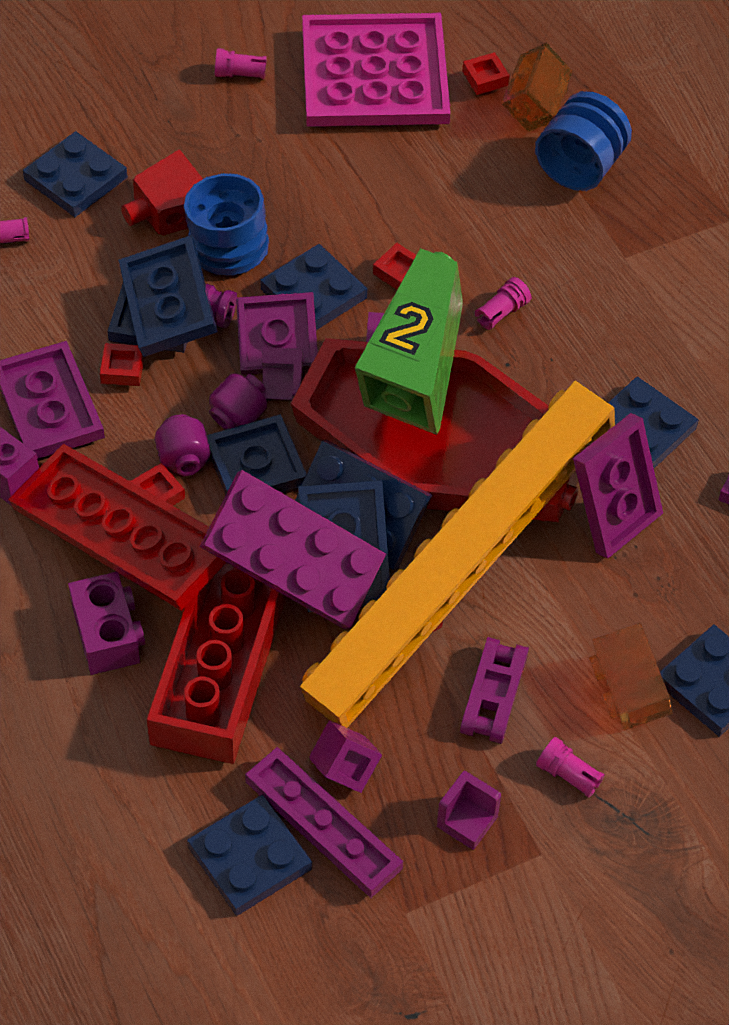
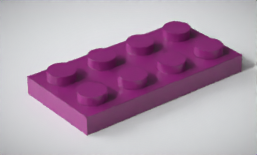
(293, 550)

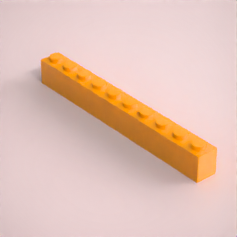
(456, 557)

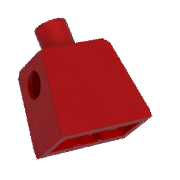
(162, 194)

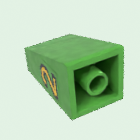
(413, 347)

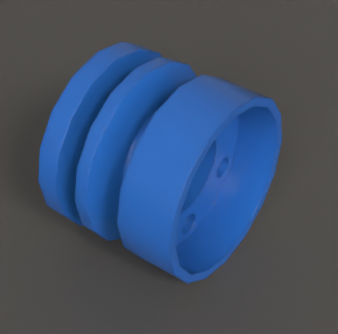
(583, 140)
(227, 223)

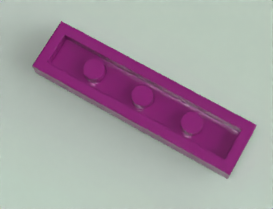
(324, 822)

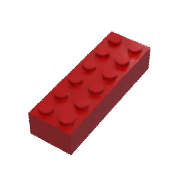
(215, 667)

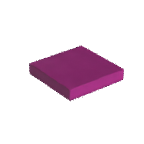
(275, 323)

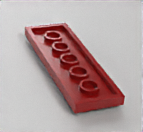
(119, 525)

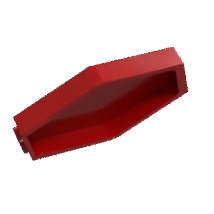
(480, 421)

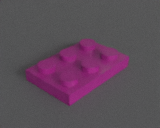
(49, 400)
(618, 485)

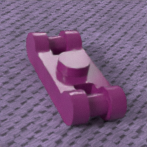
(494, 690)

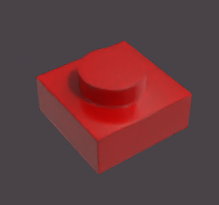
(485, 73)
(394, 265)
(121, 365)
(161, 484)

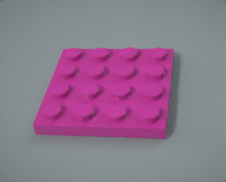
(375, 69)

